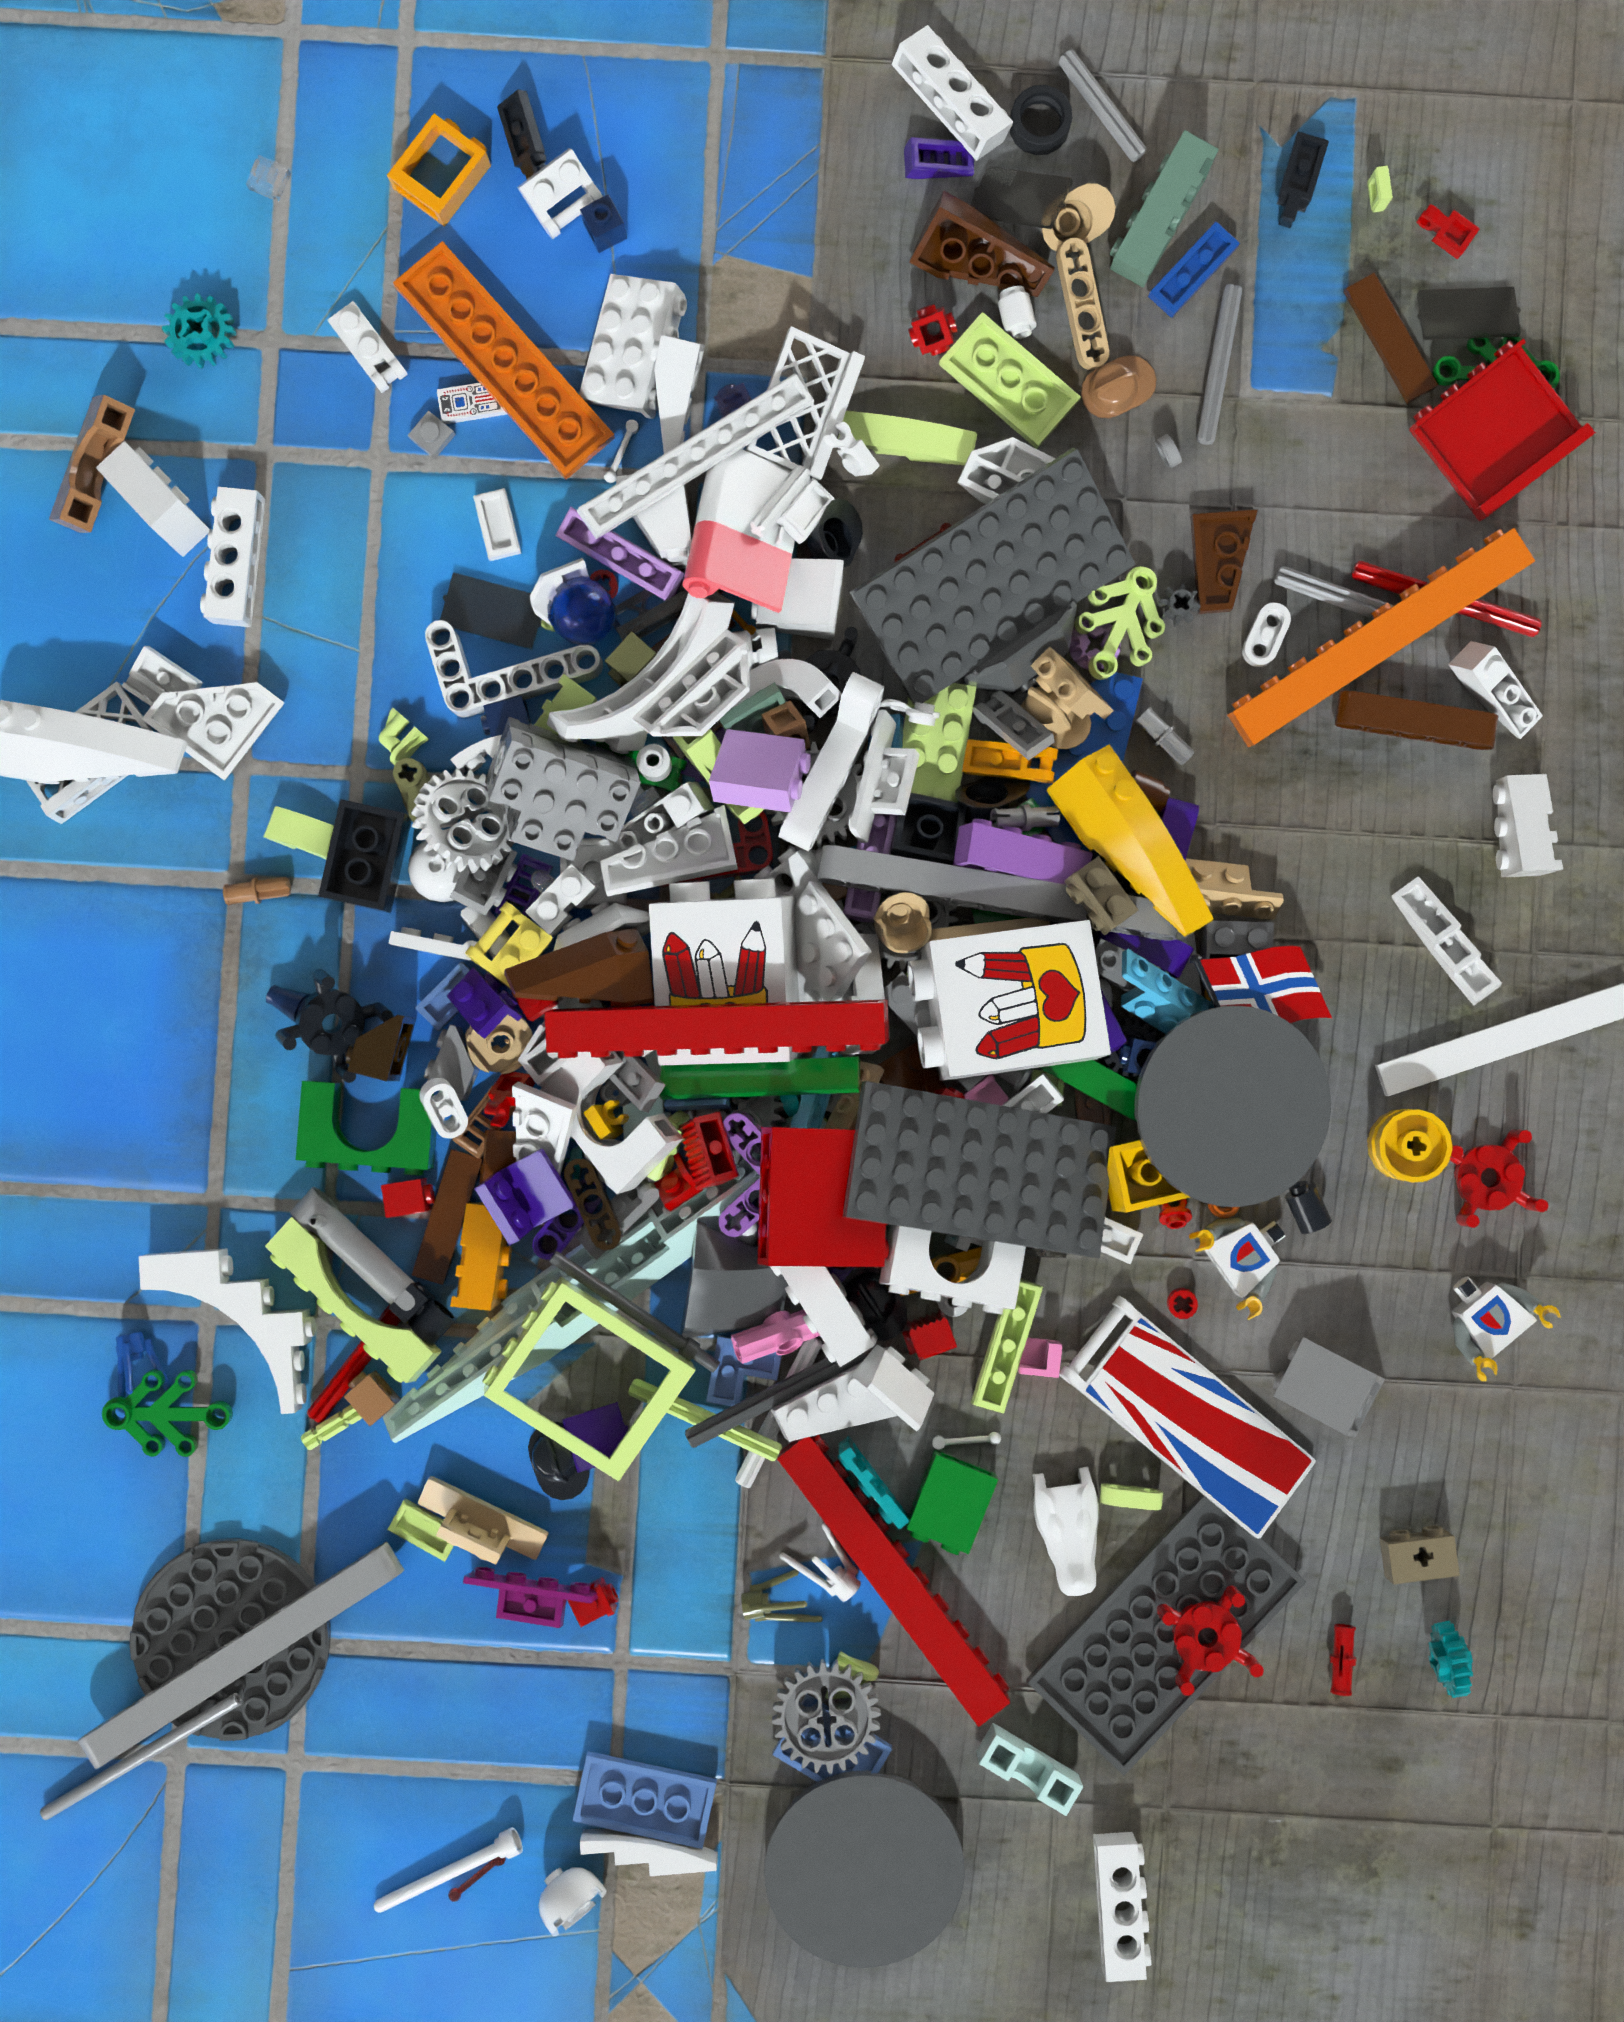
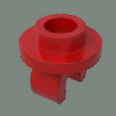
(1175, 1216)

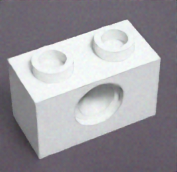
(799, 865)

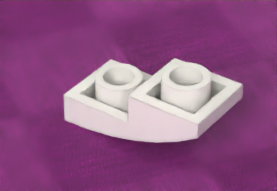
(474, 755)

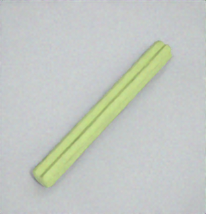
(694, 1414)

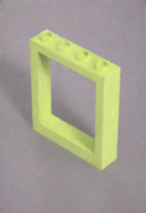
(535, 1325)

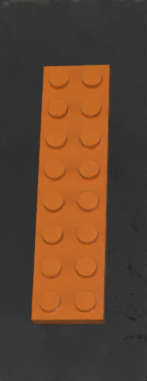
(504, 360)

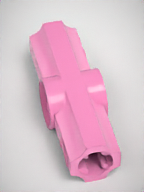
(778, 1334)

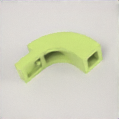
(702, 754)

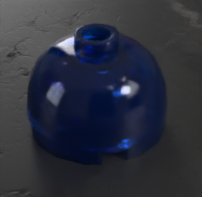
(581, 611)

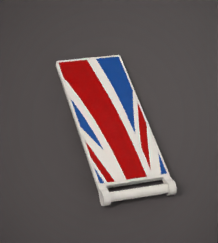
(1191, 1420)

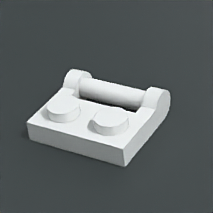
(555, 183)

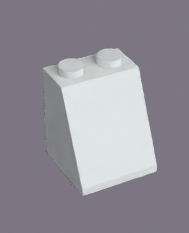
(667, 527)
(809, 600)

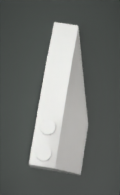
(66, 745)

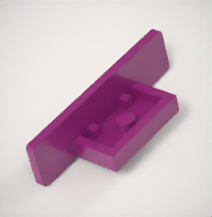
(531, 1600)

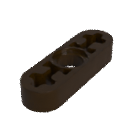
(596, 1230)

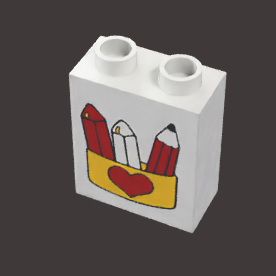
(724, 955)
(1010, 1001)

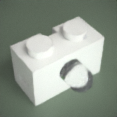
(559, 897)

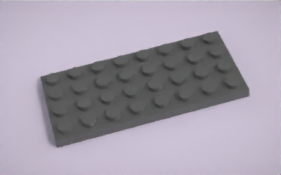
(993, 577)
(979, 1170)
(1121, 1660)

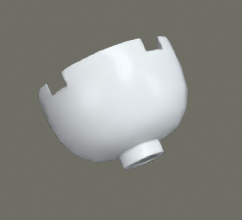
(431, 876)
(568, 1897)

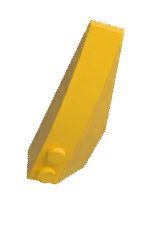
(1124, 828)
(1135, 1181)

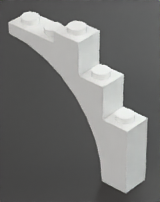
(611, 717)
(248, 1302)

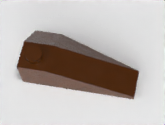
(973, 248)
(598, 968)

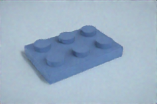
(873, 1761)

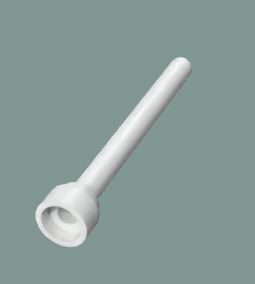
(506, 1845)

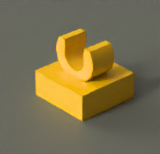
(604, 1121)

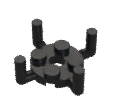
(831, 663)
(337, 1040)

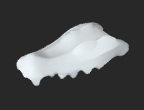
(1069, 1526)

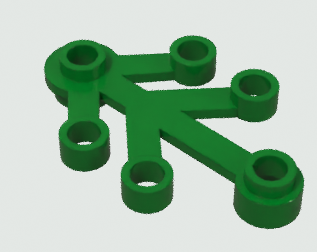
(1459, 372)
(161, 1414)

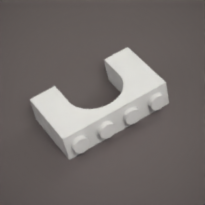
(620, 1163)
(991, 1284)

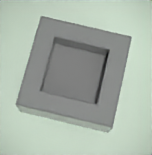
(431, 435)

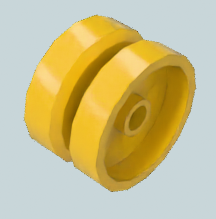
(1429, 1145)

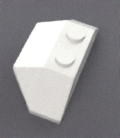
(1000, 467)
(700, 691)
(604, 919)

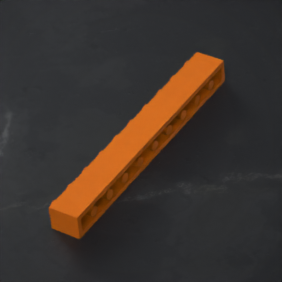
(1381, 637)

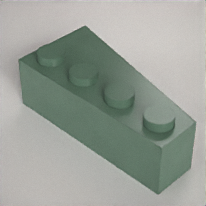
(1163, 208)

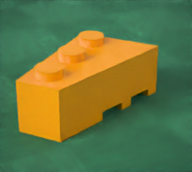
(482, 1261)

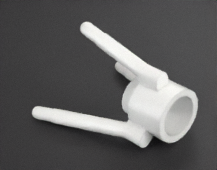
(840, 1581)

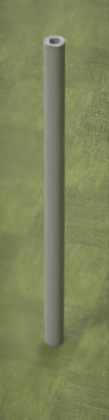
(140, 1756)

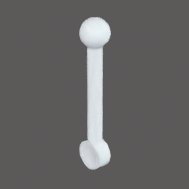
(631, 428)
(939, 1442)

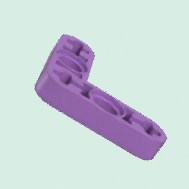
(734, 1208)

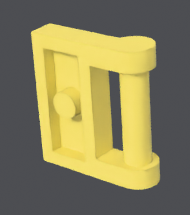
(525, 943)

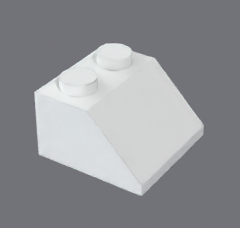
(895, 1385)

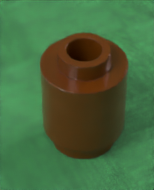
(1153, 789)

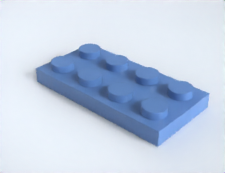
(644, 1800)

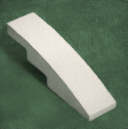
(1445, 940)
(662, 1856)

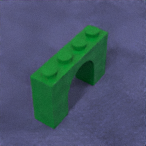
(323, 1142)

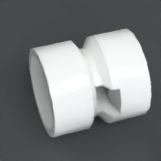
(763, 642)

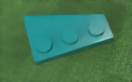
(871, 1483)

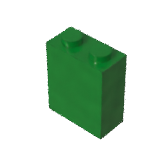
(951, 1502)

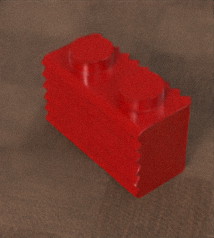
(708, 1150)
(929, 1336)

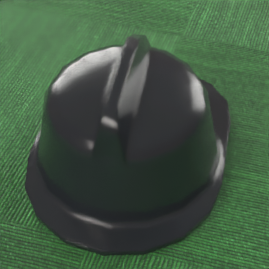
(837, 533)
(989, 794)
(880, 1308)
(555, 1467)

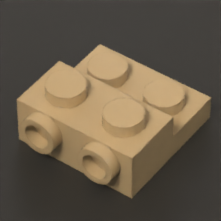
(1069, 685)

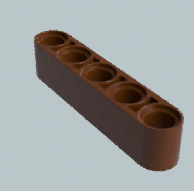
(1416, 720)

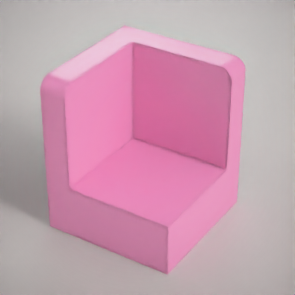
(987, 1091)
(1041, 1358)

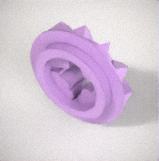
(1080, 643)

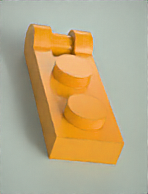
(1004, 761)

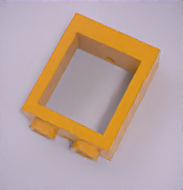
(438, 208)

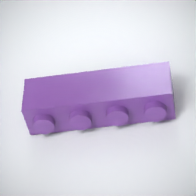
(1015, 854)

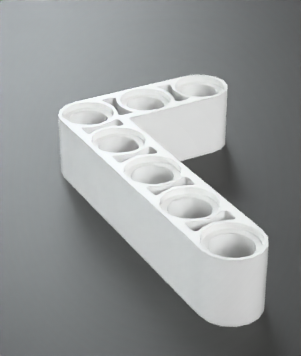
(506, 677)
(835, 761)

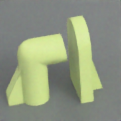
(406, 747)
(869, 1672)

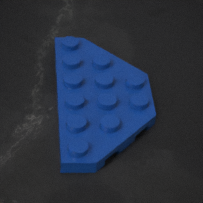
(1121, 694)

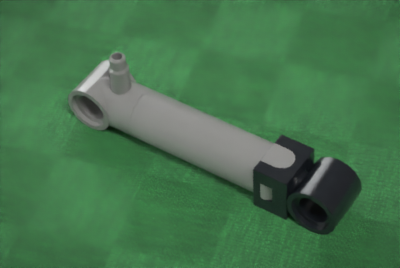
(407, 1298)

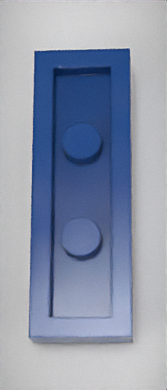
(1193, 269)

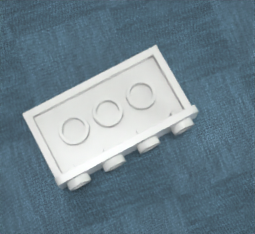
(619, 361)

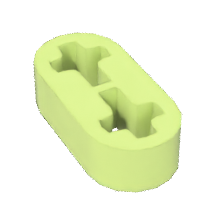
(1131, 1496)

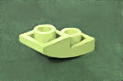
(299, 832)

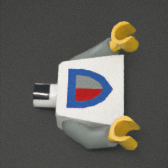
(1243, 1257)
(1492, 1319)

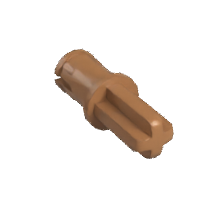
(256, 890)

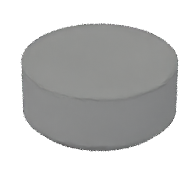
(1168, 451)

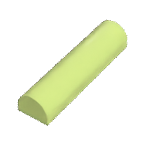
(1006, 1349)

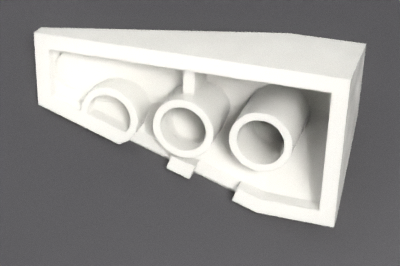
(675, 376)

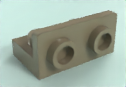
(1100, 896)

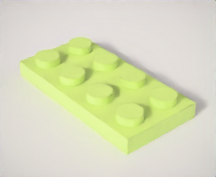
(1009, 380)
(941, 745)

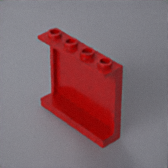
(1498, 430)
(804, 1202)

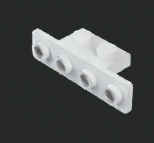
(885, 778)

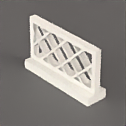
(833, 407)
(77, 795)

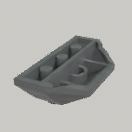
(1012, 667)

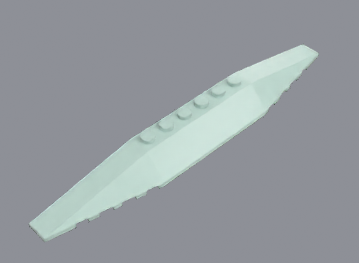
(646, 1254)

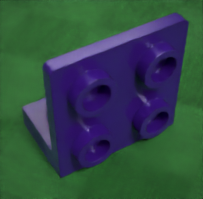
(525, 1195)

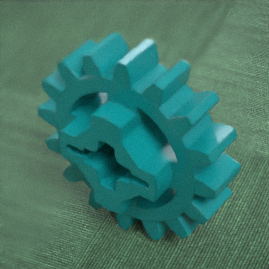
(193, 316)
(1450, 1659)

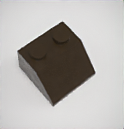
(382, 1050)

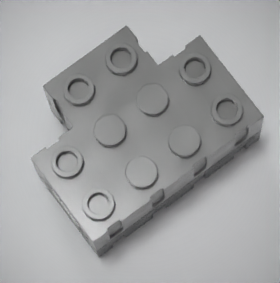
(559, 789)

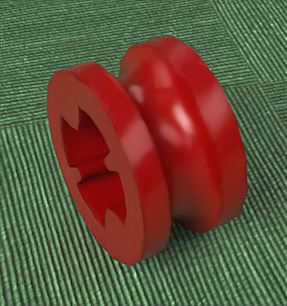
(602, 574)
(1184, 1293)

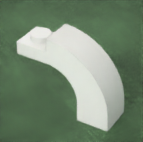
(796, 681)

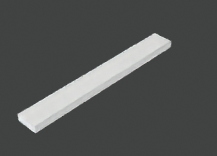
(695, 456)
(1502, 1040)

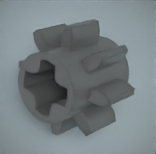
(1180, 613)

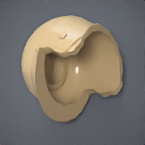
(903, 922)

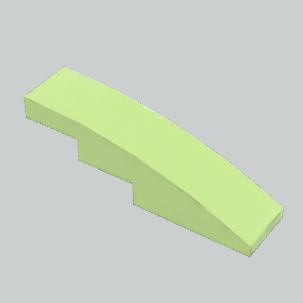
(912, 438)

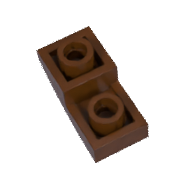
(497, 1152)

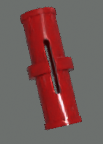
(1343, 1659)

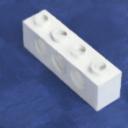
(952, 92)
(246, 540)
(1118, 1960)

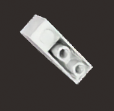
(1496, 687)
(665, 815)

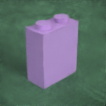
(759, 770)

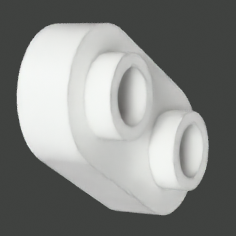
(1266, 636)
(442, 1106)

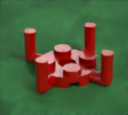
(1508, 1181)
(1221, 1650)

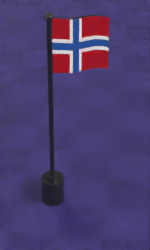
(1284, 985)

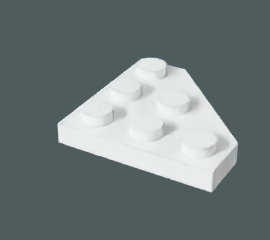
(215, 721)
(827, 946)

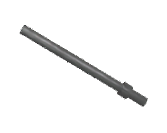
(686, 1347)

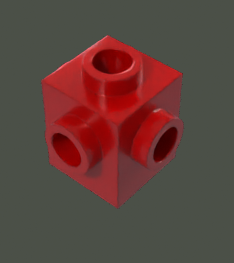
(930, 342)

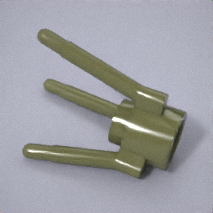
(759, 1607)

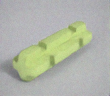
(330, 1427)

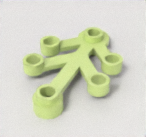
(1124, 619)

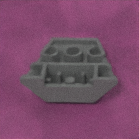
(728, 1286)

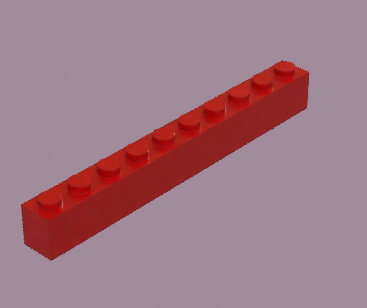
(717, 1026)
(894, 1578)

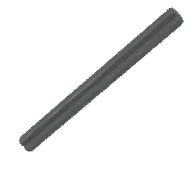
(766, 1400)

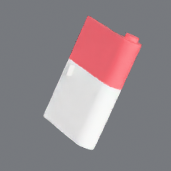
(723, 547)

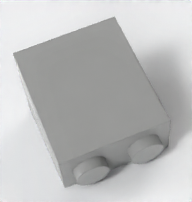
(1327, 1387)

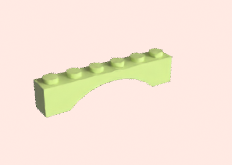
(308, 1260)

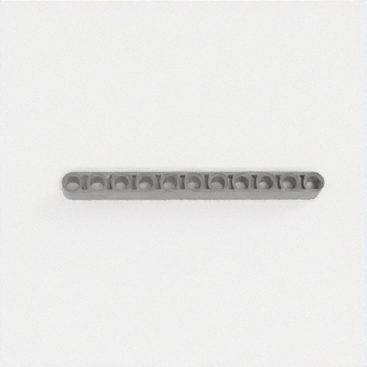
(974, 889)
(241, 1655)

